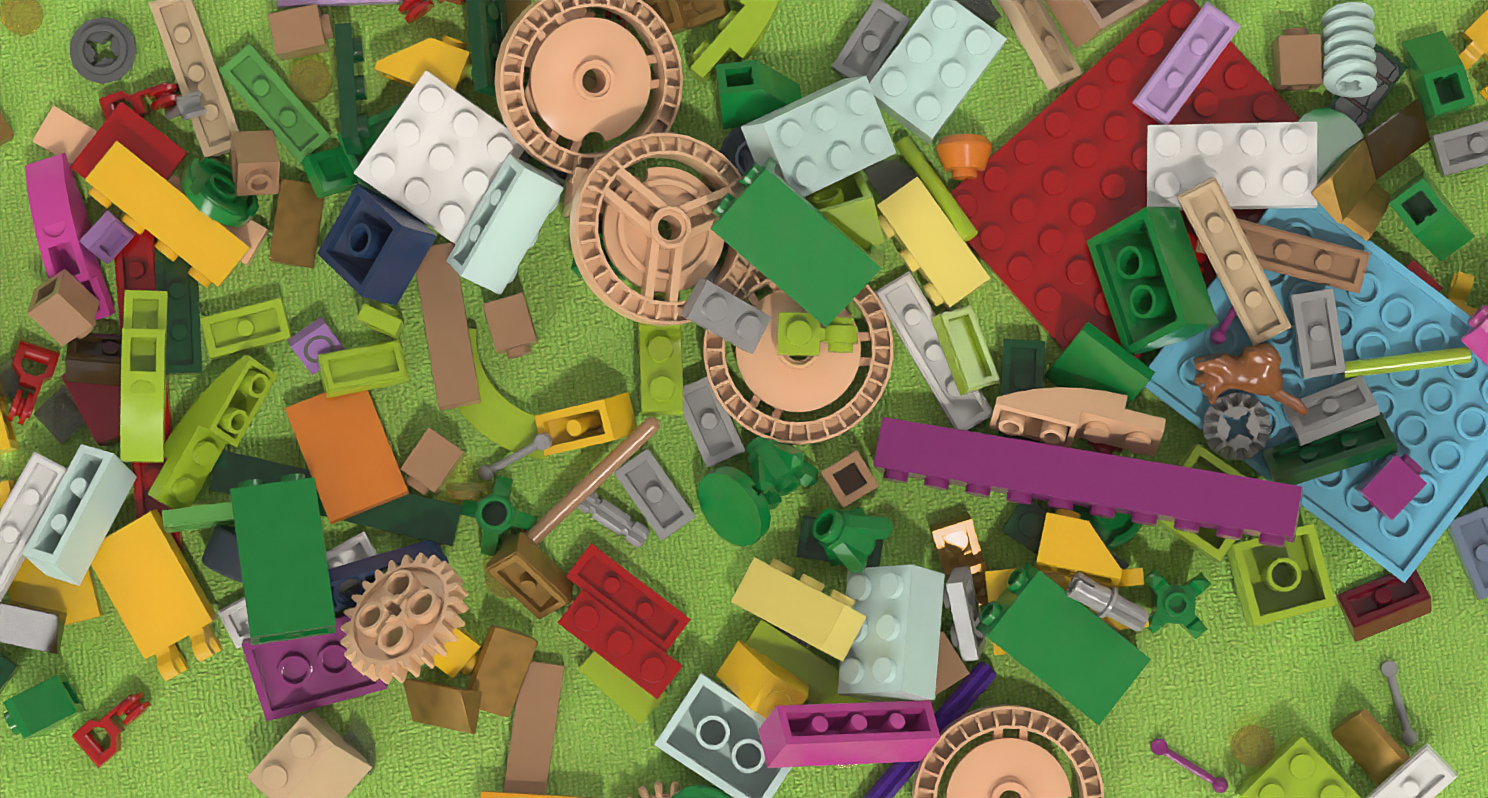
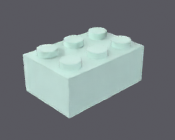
(935, 67)
(822, 136)
(900, 637)
(721, 741)

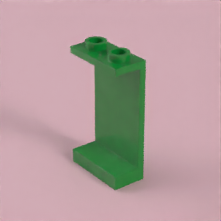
(794, 243)
(283, 559)
(1062, 642)

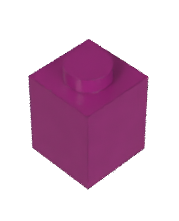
(1392, 484)

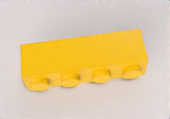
(167, 214)

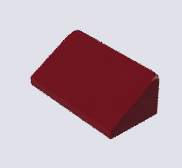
(99, 408)
(1383, 604)

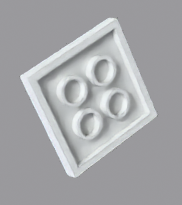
(438, 156)

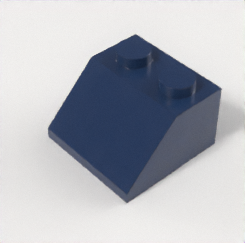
(376, 246)

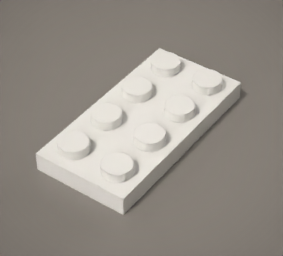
(1251, 161)

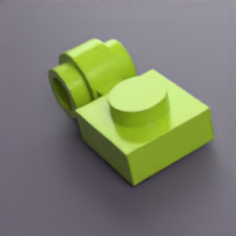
(801, 335)

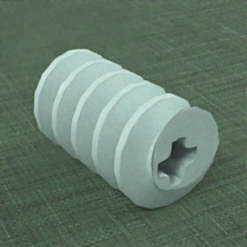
(1349, 50)

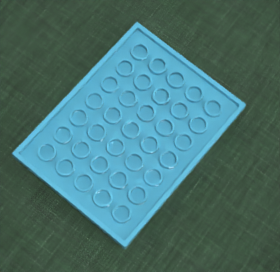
(1432, 412)

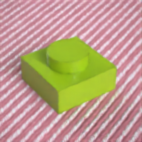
(381, 319)

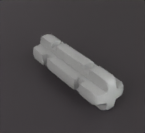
(615, 519)

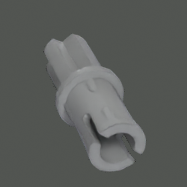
(1106, 602)

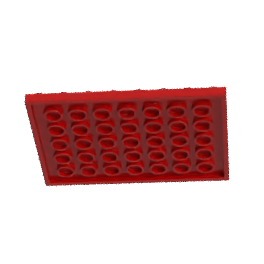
(1087, 170)

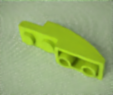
(738, 36)
(661, 367)
(143, 376)
(213, 421)

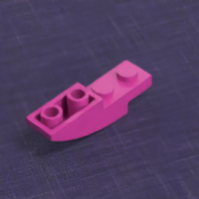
(60, 224)

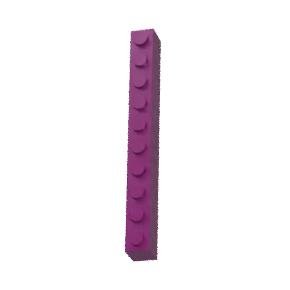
(1089, 480)

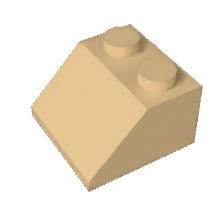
(310, 763)

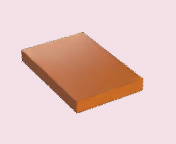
(346, 453)

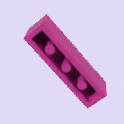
(848, 733)

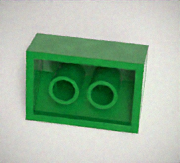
(1152, 280)

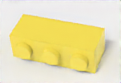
(930, 244)
(800, 607)

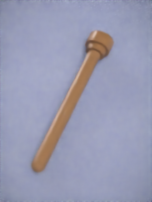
(591, 481)

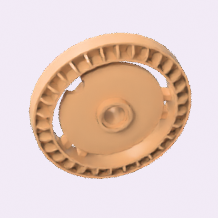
(558, 73)
(633, 232)
(804, 383)
(1008, 762)

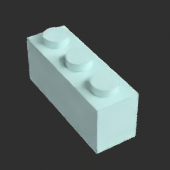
(505, 224)
(79, 514)

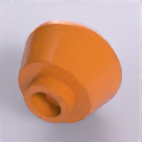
(963, 154)

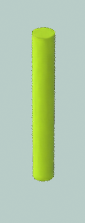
(936, 188)
(1407, 362)

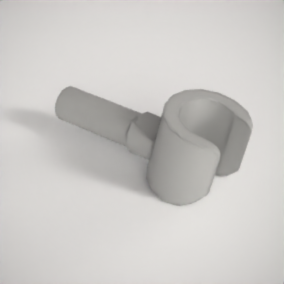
(187, 106)

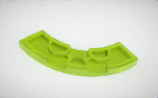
(498, 417)

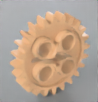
(404, 618)

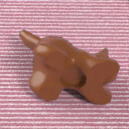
(1252, 371)

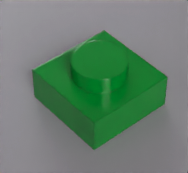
(329, 172)

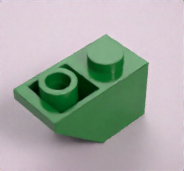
(1437, 76)
(751, 91)
(1430, 216)
(42, 707)

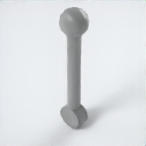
(541, 442)
(1390, 669)

